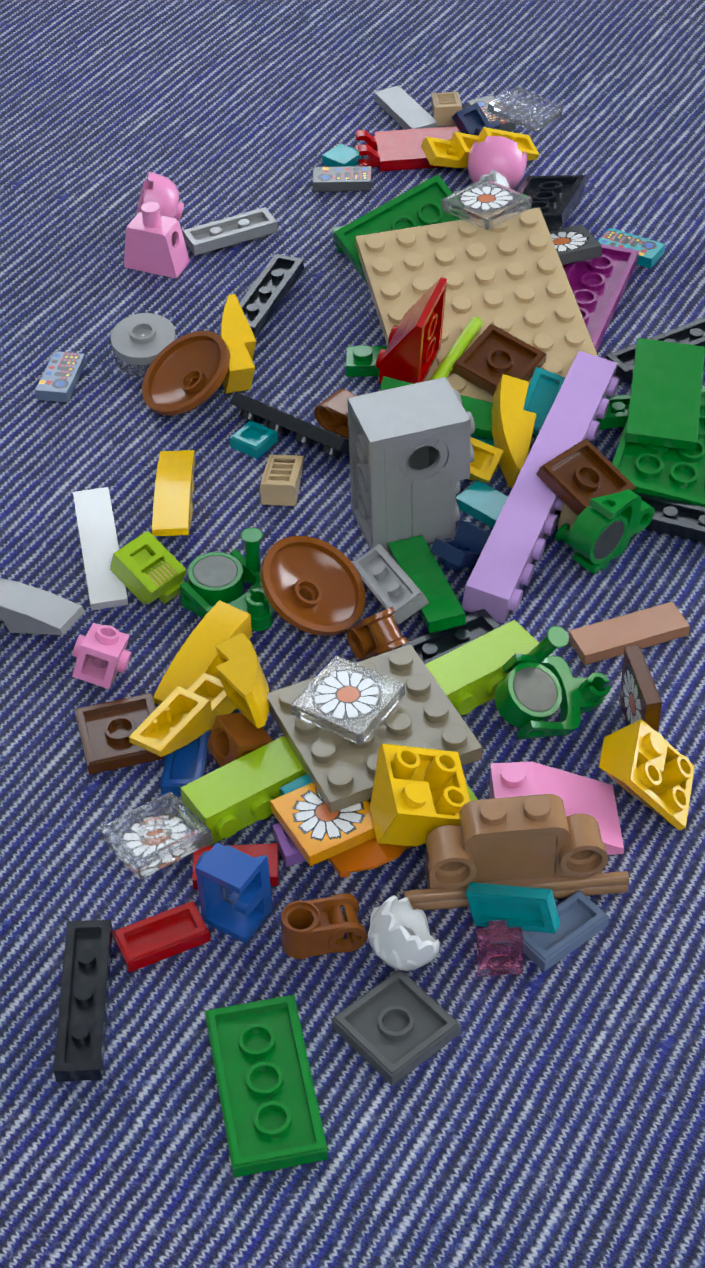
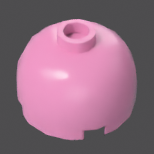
(499, 155)
(164, 192)

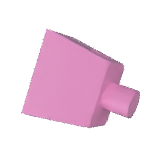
(155, 243)

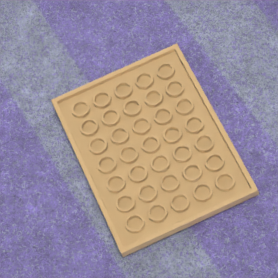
(497, 274)

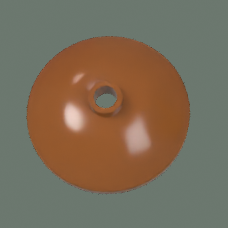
(186, 373)
(312, 585)

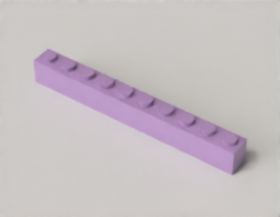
(531, 503)

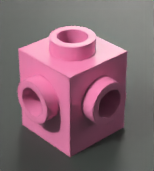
(101, 655)

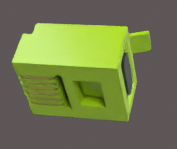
(148, 569)

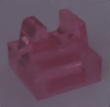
(499, 949)

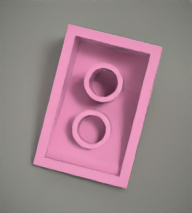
(578, 794)

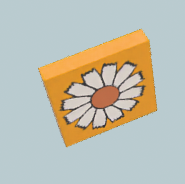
(318, 831)

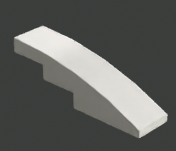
(98, 544)

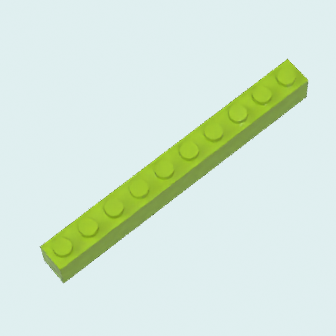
(243, 788)

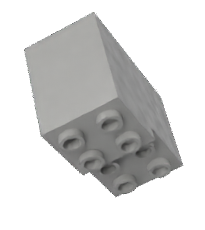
(408, 461)

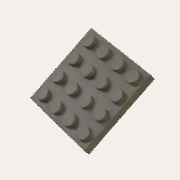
(421, 719)

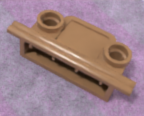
(515, 844)

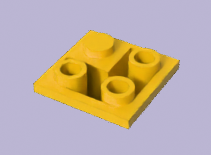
(649, 770)
(415, 793)

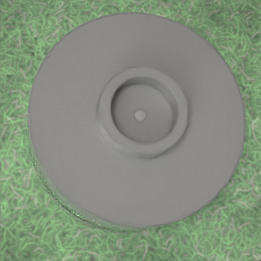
(139, 340)

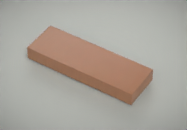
(638, 628)

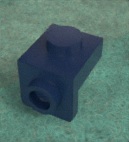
(472, 120)
(464, 548)

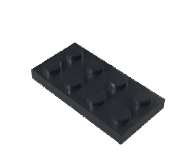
(554, 196)

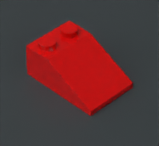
(416, 339)

